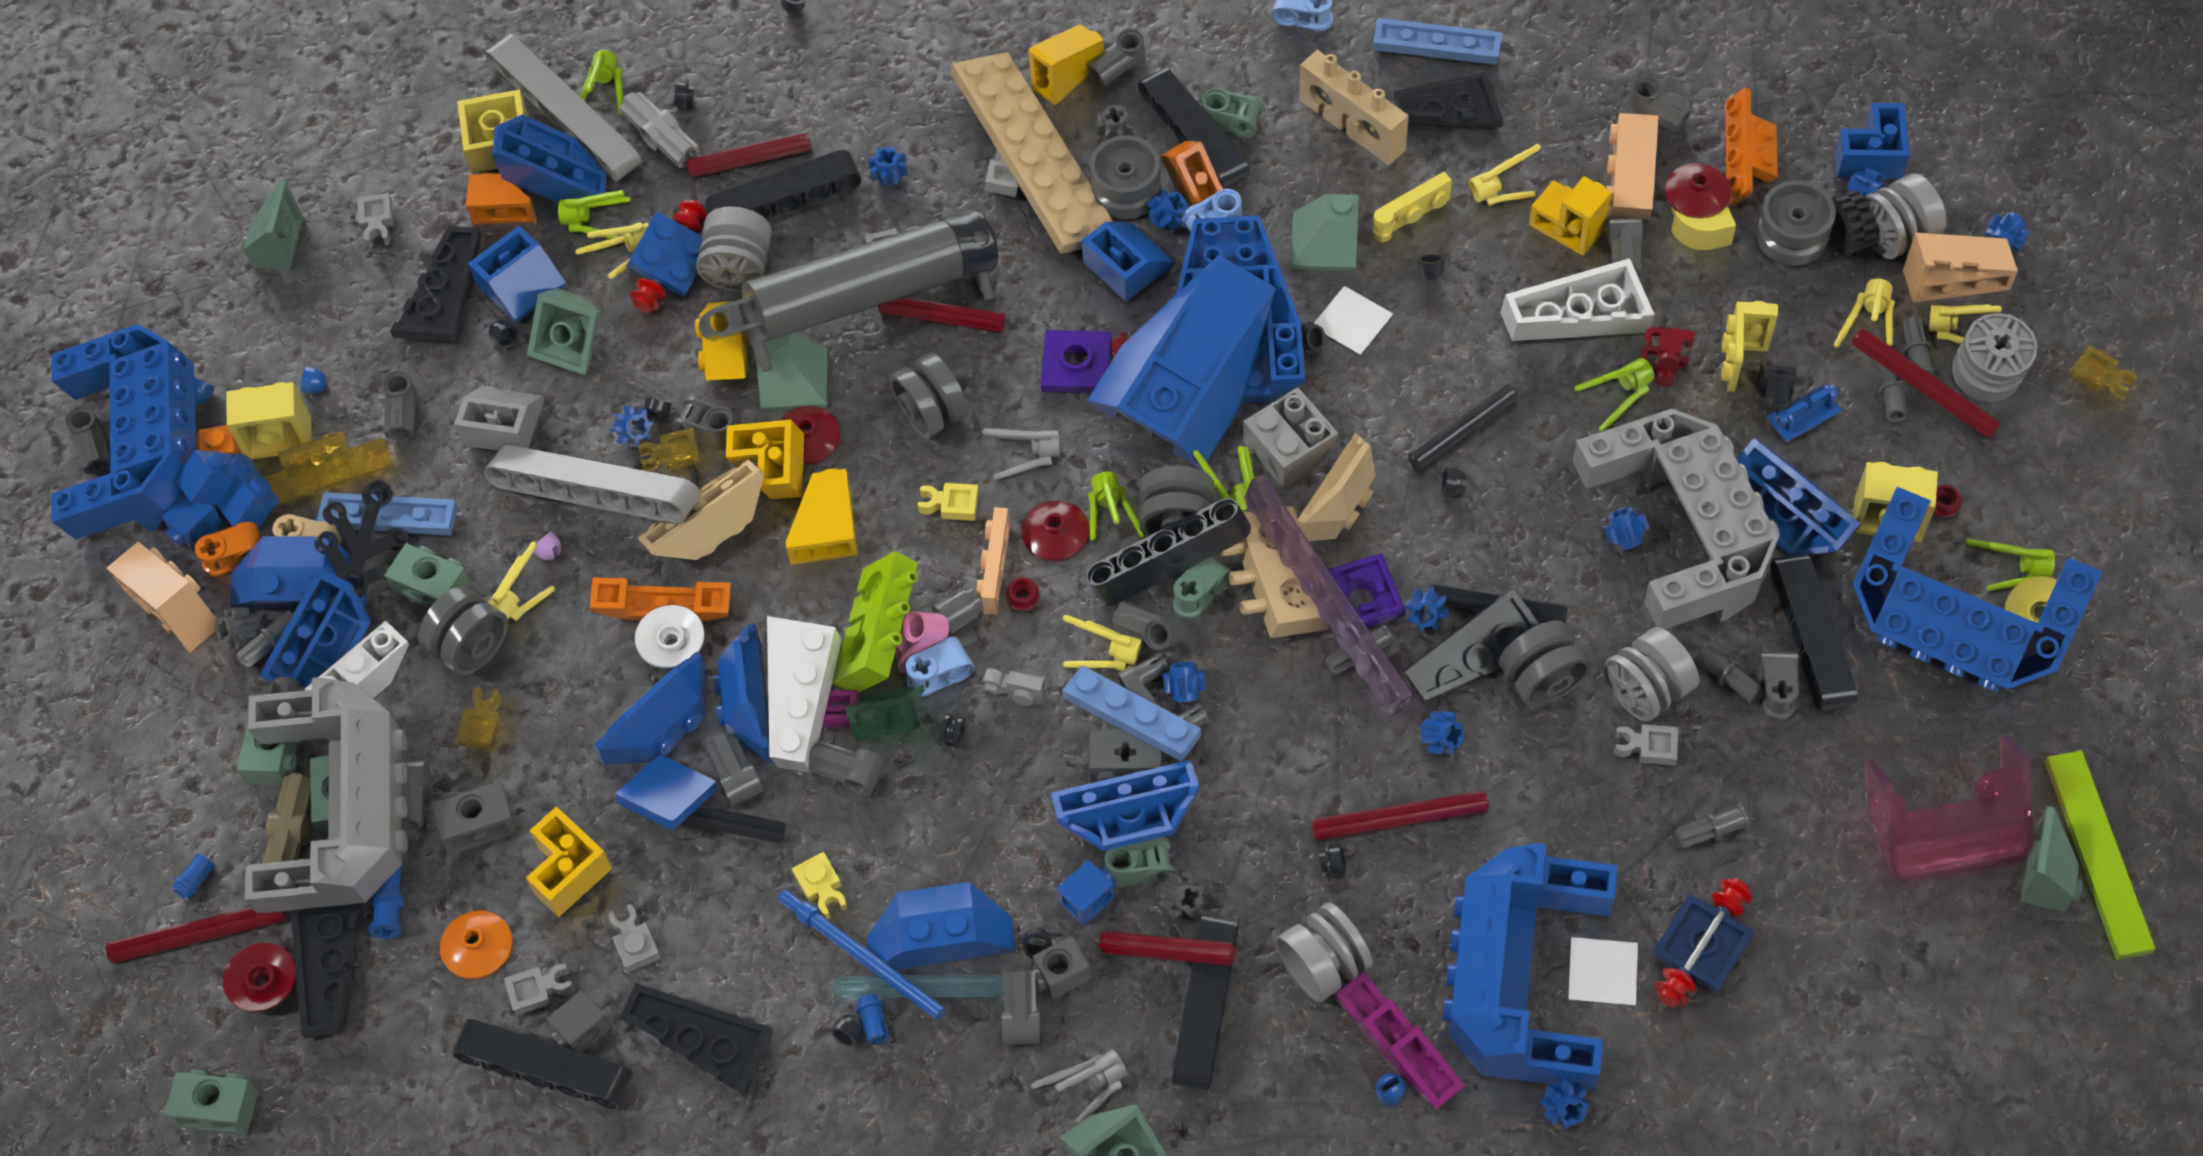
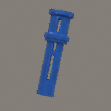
(387, 908)

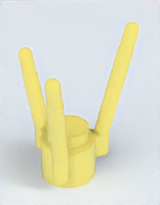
(1488, 184)
(631, 237)
(1876, 300)
(1946, 318)
(506, 600)
(1123, 647)

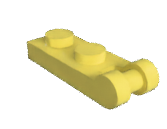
(1411, 206)

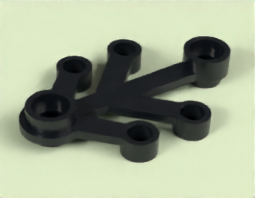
(360, 544)

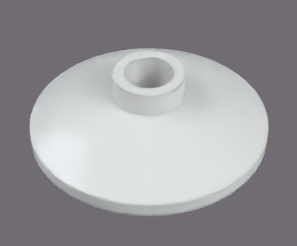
(667, 624)

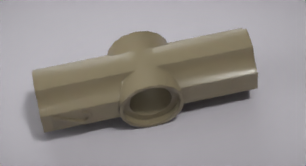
(290, 824)

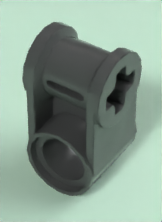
(705, 420)
(1779, 683)

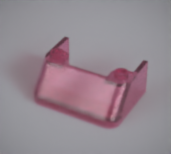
(1956, 835)

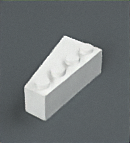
(1580, 305)
(799, 685)

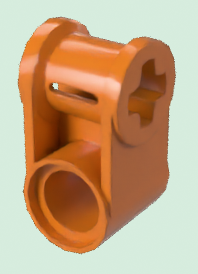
(229, 548)

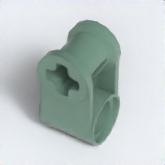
(1230, 111)
(1199, 587)
(1141, 861)

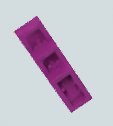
(1399, 1041)

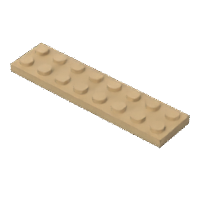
(1031, 148)

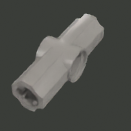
(659, 129)

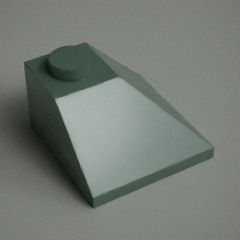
(274, 231)
(1326, 234)
(563, 330)
(796, 375)
(2051, 866)
(1113, 1134)

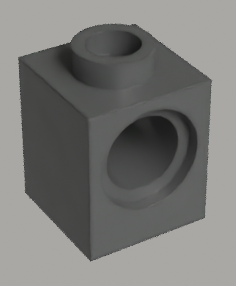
(1066, 954)
(578, 1023)

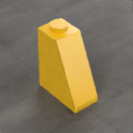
(1062, 62)
(824, 520)

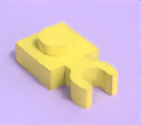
(955, 501)
(819, 881)

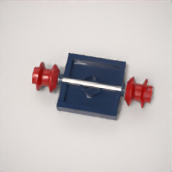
(1703, 943)

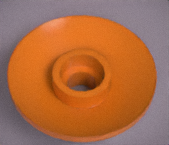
(485, 955)

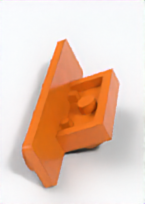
(1749, 147)

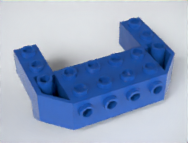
(148, 428)
(1956, 625)
(1495, 958)

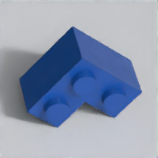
(1879, 146)
(230, 484)

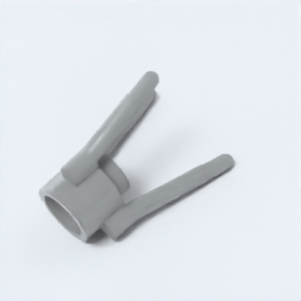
(1042, 444)
(1103, 1070)

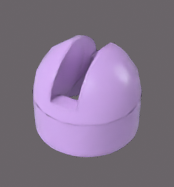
(548, 547)

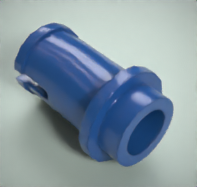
(192, 877)
(872, 1018)

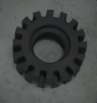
(1852, 223)

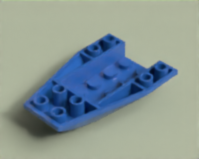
(1243, 240)
(1190, 360)

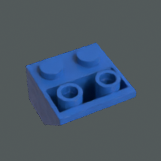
(1124, 258)
(515, 273)

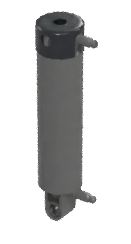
(859, 280)

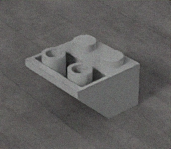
(497, 418)
(1289, 437)

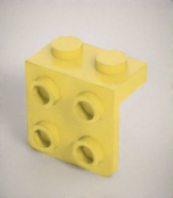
(1746, 330)

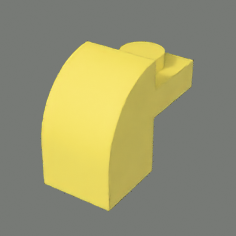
(1704, 232)

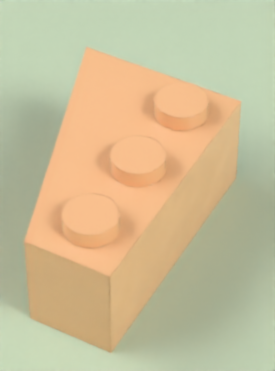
(1632, 165)
(1957, 266)
(165, 593)

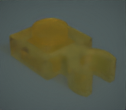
(2099, 370)
(677, 450)
(481, 724)

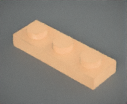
(994, 560)

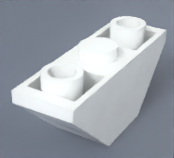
(371, 661)

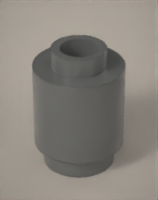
(959, 608)

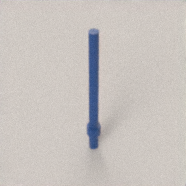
(811, 917)

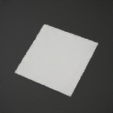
(1353, 320)
(1603, 971)

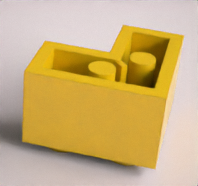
(1572, 215)
(724, 357)
(775, 450)
(572, 862)

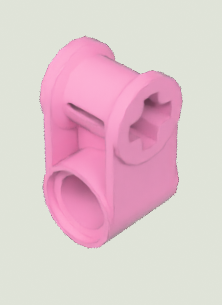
(919, 633)

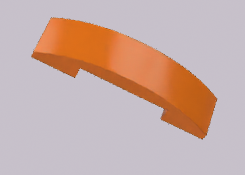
(632, 602)

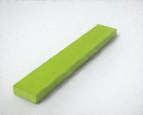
(2099, 855)

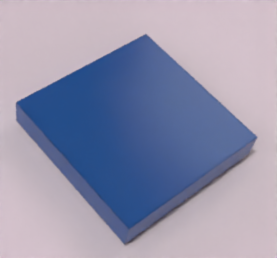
(666, 792)

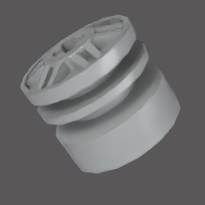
(1902, 210)
(733, 247)
(1994, 357)
(1651, 674)
(1323, 952)

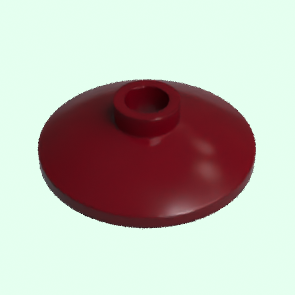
(1694, 199)
(822, 437)
(1058, 542)
(251, 966)

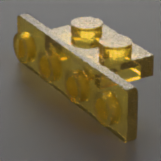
(326, 464)

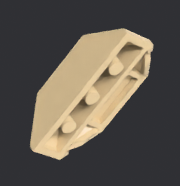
(1340, 493)
(720, 513)

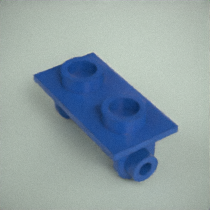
(1806, 412)

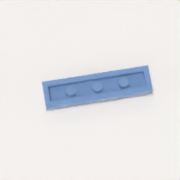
(1437, 41)
(407, 513)
(1132, 713)

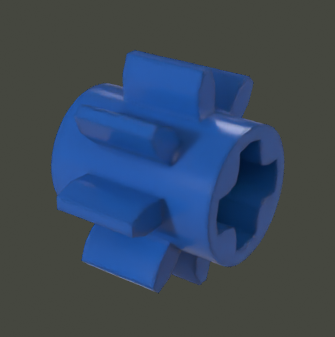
(888, 166)
(1867, 181)
(1167, 209)
(2009, 227)
(639, 423)
(1626, 527)
(1417, 609)
(1184, 681)
(1442, 732)
(1565, 1103)

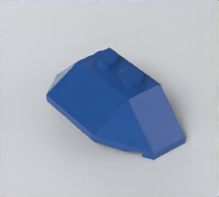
(545, 160)
(1803, 512)
(279, 572)
(319, 632)
(744, 693)
(658, 717)
(1128, 806)
(940, 927)

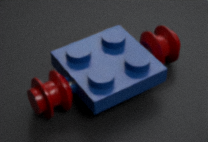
(667, 255)

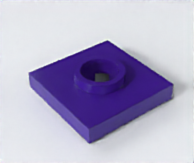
(1082, 378)
(1373, 576)

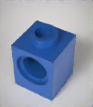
(190, 522)
(1086, 892)

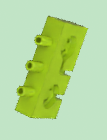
(876, 622)

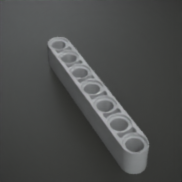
(563, 106)
(592, 484)

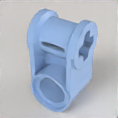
(1303, 13)
(1214, 207)
(939, 665)

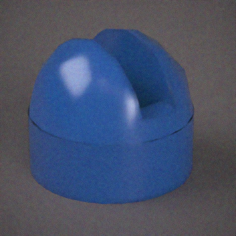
(313, 381)
(202, 391)
(1393, 1095)

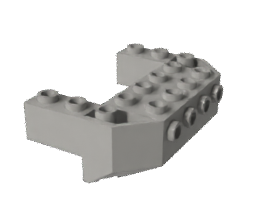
(1715, 498)
(363, 797)

